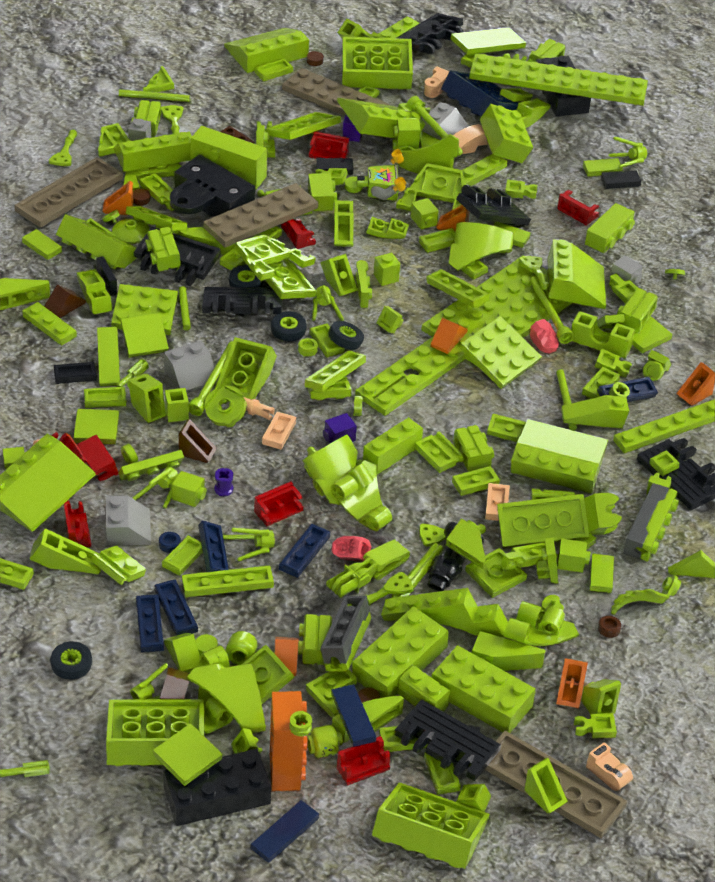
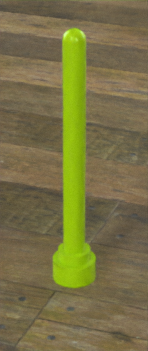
(416, 105)
(564, 333)
(197, 405)

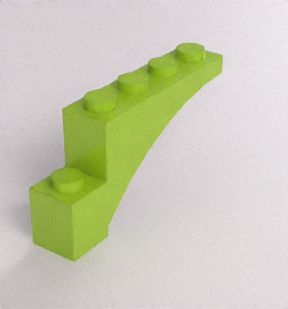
(450, 608)

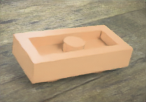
(279, 430)
(496, 495)

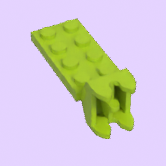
(557, 518)

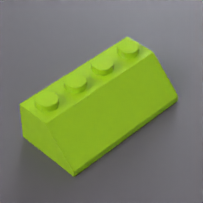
(154, 151)
(96, 241)

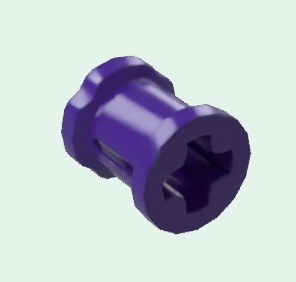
(224, 482)

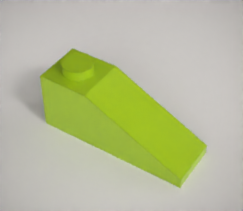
(22, 291)
(598, 411)
(62, 554)
(507, 653)

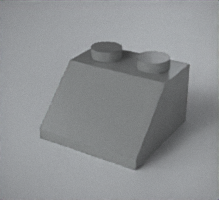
(448, 119)
(189, 366)
(127, 522)

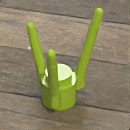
(637, 153)
(324, 298)
(164, 480)
(262, 538)
(144, 689)

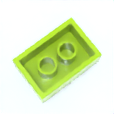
(506, 133)

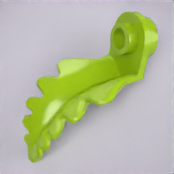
(670, 587)

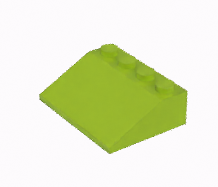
(269, 47)
(377, 62)
(374, 117)
(575, 276)
(558, 456)
(41, 482)
(144, 724)
(430, 825)

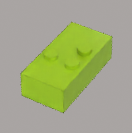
(232, 154)

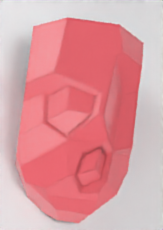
(544, 336)
(351, 548)

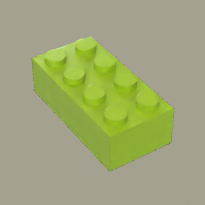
(408, 642)
(484, 689)

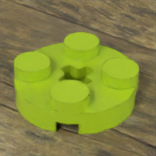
(221, 396)

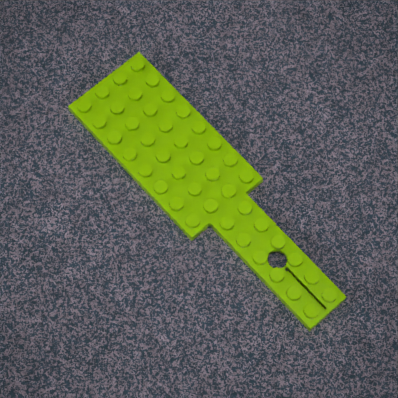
(509, 297)

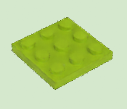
(141, 301)
(500, 352)

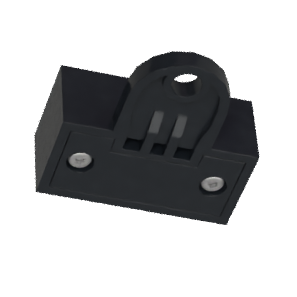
(208, 188)

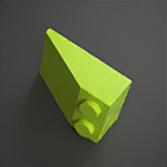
(247, 367)

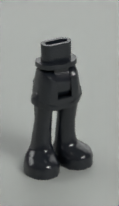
(445, 566)

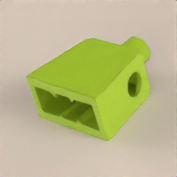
(147, 397)

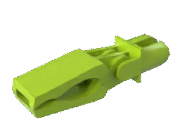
(377, 564)

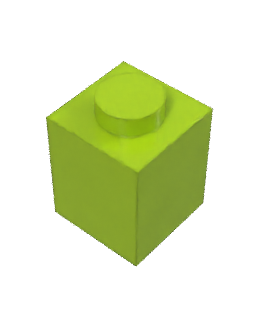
(424, 213)
(386, 269)
(176, 405)
(188, 489)
(573, 555)

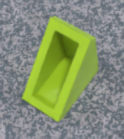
(183, 651)
(544, 786)

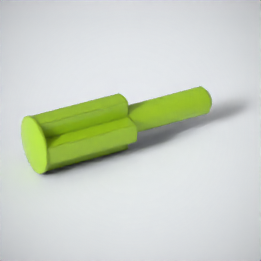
(136, 370)
(29, 769)

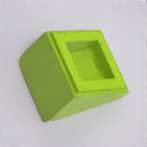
(474, 796)

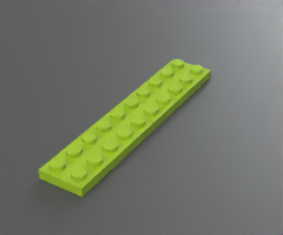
(559, 79)

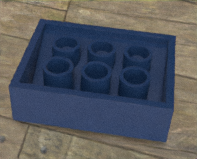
(475, 93)

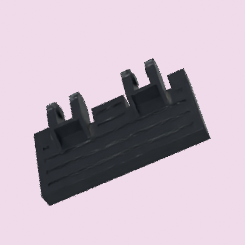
(427, 34)
(492, 206)
(195, 258)
(241, 300)
(689, 479)
(447, 740)

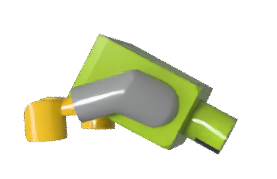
(383, 180)

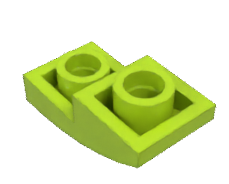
(394, 230)

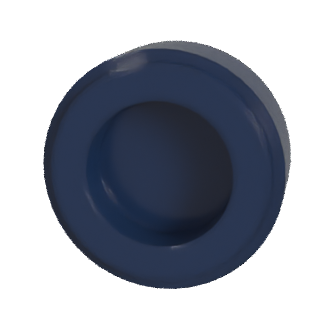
(169, 541)

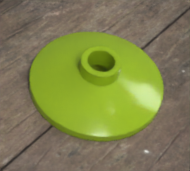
(130, 230)

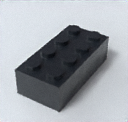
(562, 103)
(225, 788)

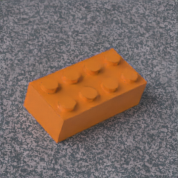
(286, 749)

